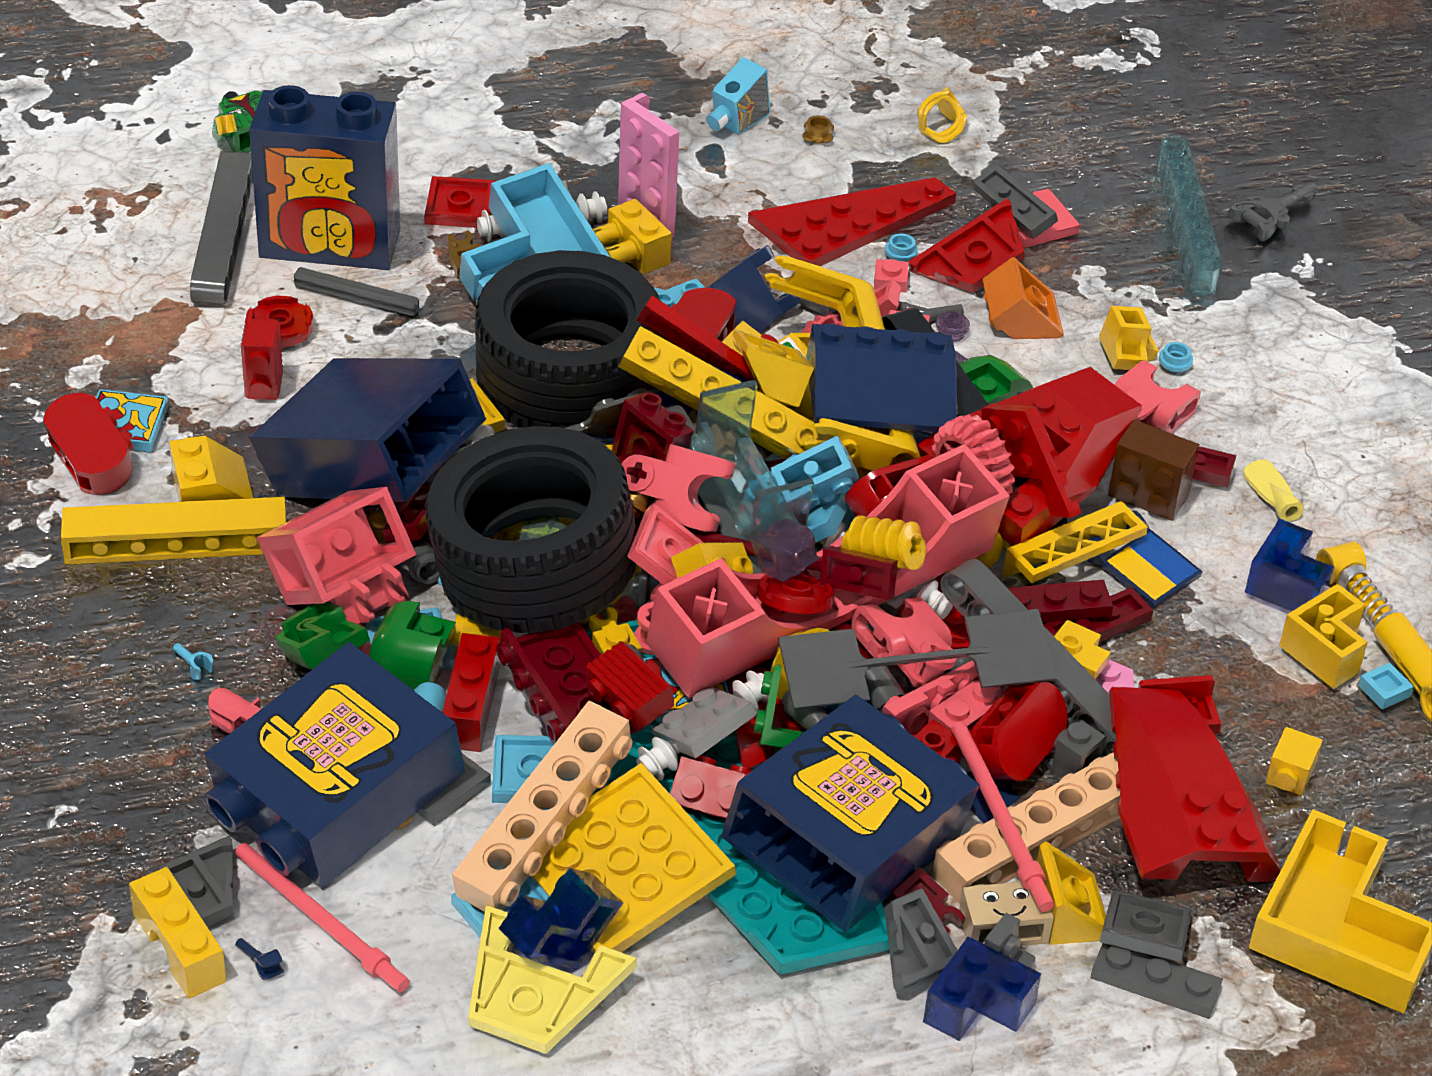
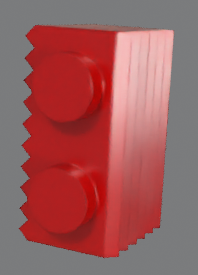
(262, 359)
(629, 686)

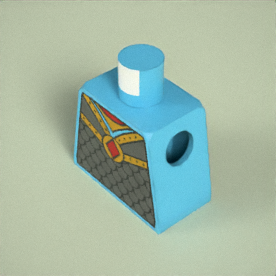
(740, 98)

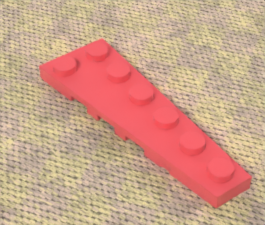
(914, 707)

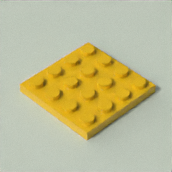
(642, 852)

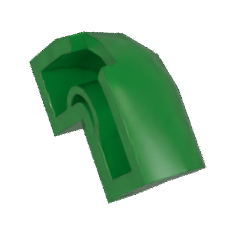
(995, 378)
(317, 634)
(412, 643)

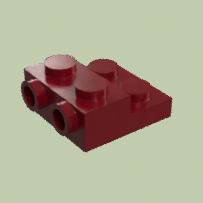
(649, 429)

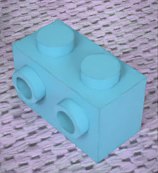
(827, 466)

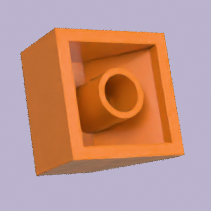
(1021, 303)

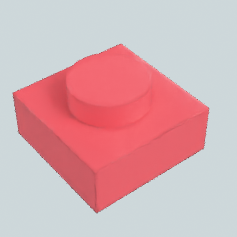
(891, 269)
(888, 297)

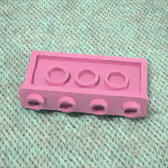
(648, 160)

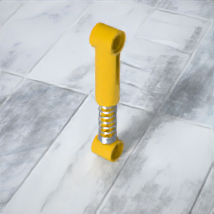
(1390, 627)

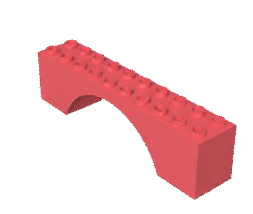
(717, 627)

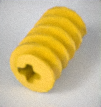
(887, 539)

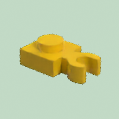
(607, 632)

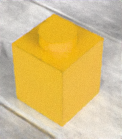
(1293, 761)

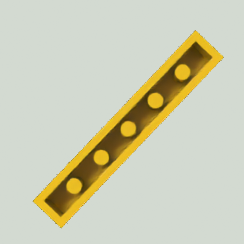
(168, 529)

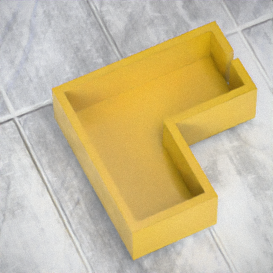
(1329, 925)

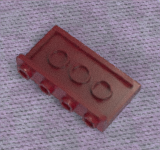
(552, 673)

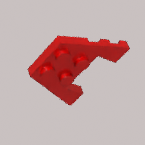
(1029, 449)

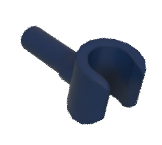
(266, 964)

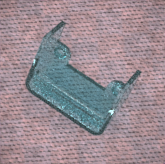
(752, 492)

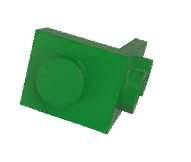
(772, 735)

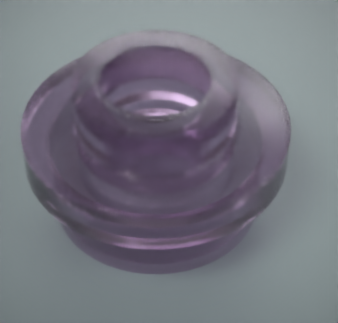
(953, 324)

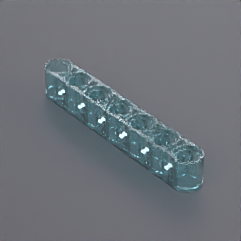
(1188, 215)

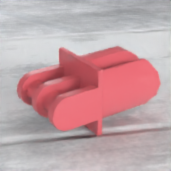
(230, 710)

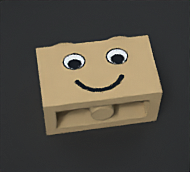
(987, 904)

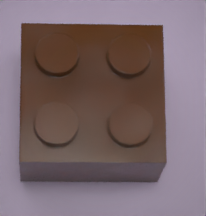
(1153, 470)

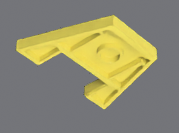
(532, 1000)

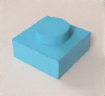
(1385, 685)

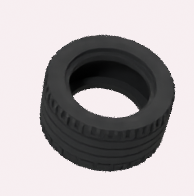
(554, 297)
(543, 579)

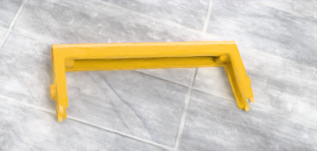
(857, 308)

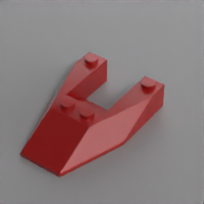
(1085, 423)

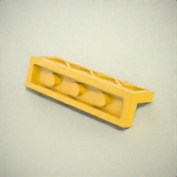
(1070, 543)

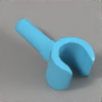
(195, 660)

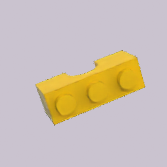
(169, 916)

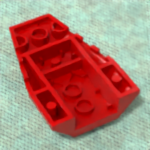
(1182, 790)

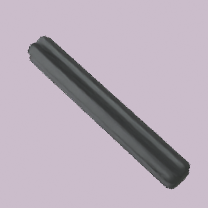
(356, 291)

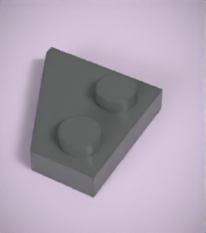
(207, 879)
(916, 940)

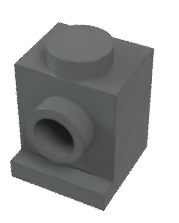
(1076, 748)

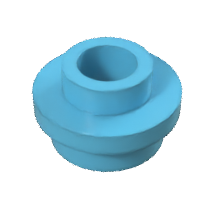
(901, 247)
(1176, 357)

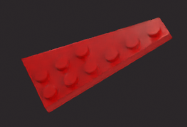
(839, 224)

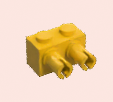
(636, 237)

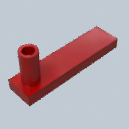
(693, 339)

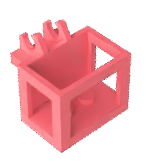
(337, 558)

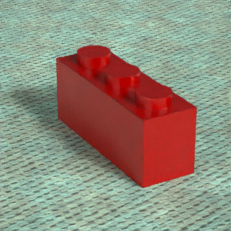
(472, 688)

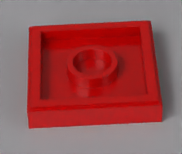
(457, 201)

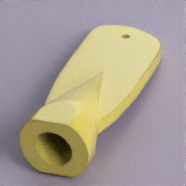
(1273, 489)

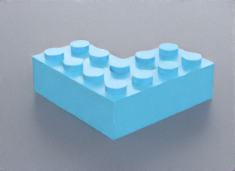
(535, 218)

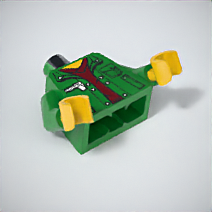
(235, 119)

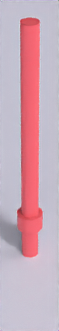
(1029, 871)
(371, 959)

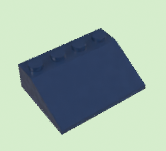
(882, 377)

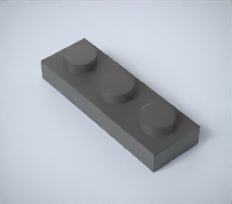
(1028, 210)
(1157, 979)

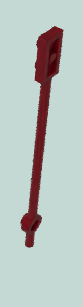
(838, 566)

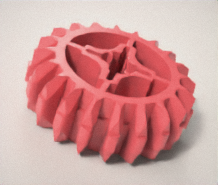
(981, 441)

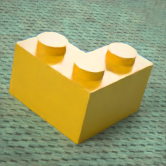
(1325, 635)

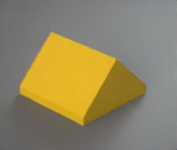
(1076, 896)

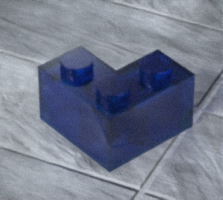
(1284, 572)
(566, 923)
(981, 983)

